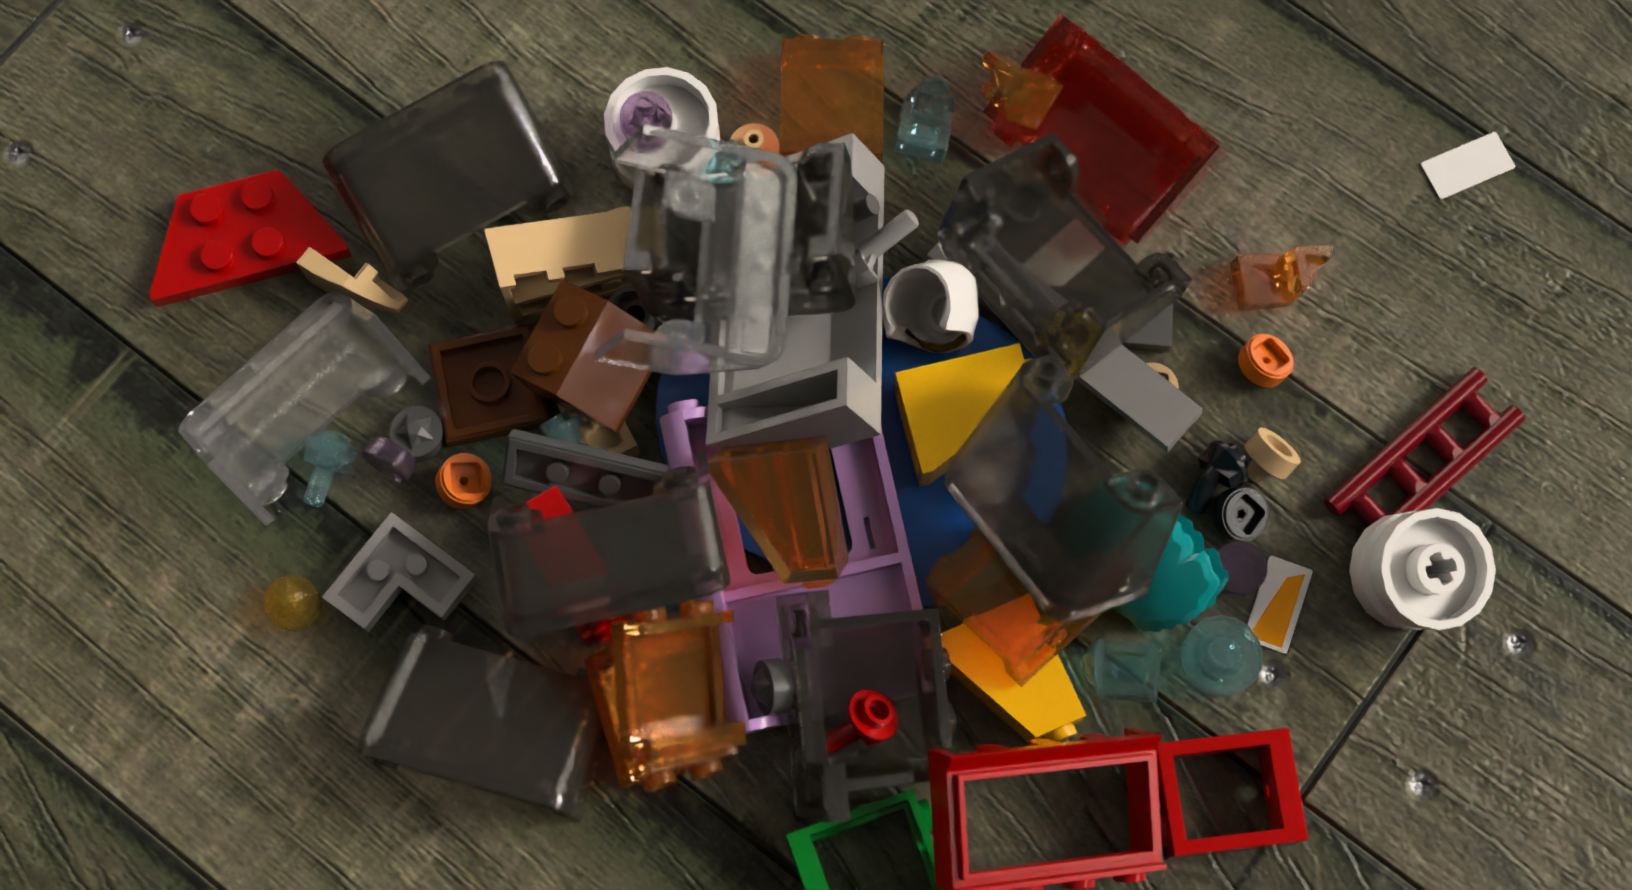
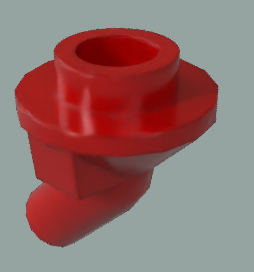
(870, 719)

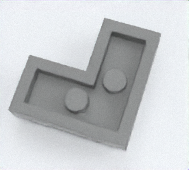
(397, 561)

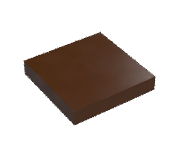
(478, 391)

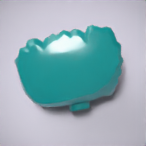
(1182, 584)

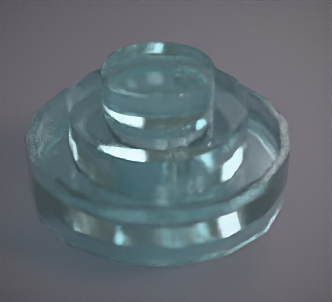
(1221, 656)

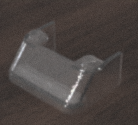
(744, 254)
(294, 392)

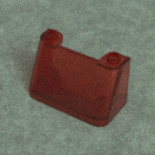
(1129, 139)

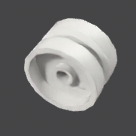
(688, 98)
(1422, 570)

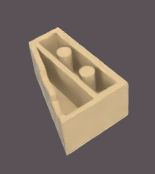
(537, 255)

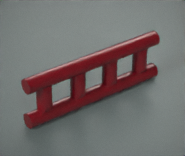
(1428, 428)

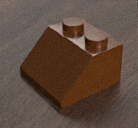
(562, 352)

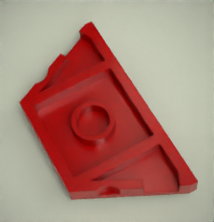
(239, 237)

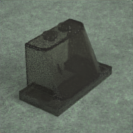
(833, 661)

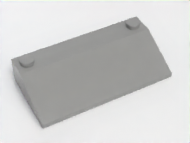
(830, 362)

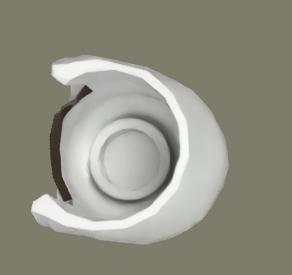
(932, 306)

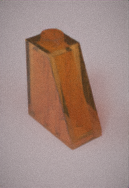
(787, 504)

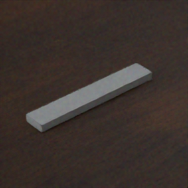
(1134, 391)

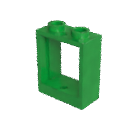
(917, 817)

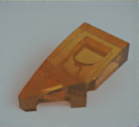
(1019, 92)
(1276, 279)

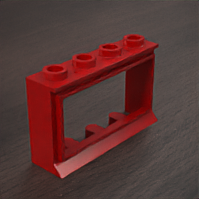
(948, 810)

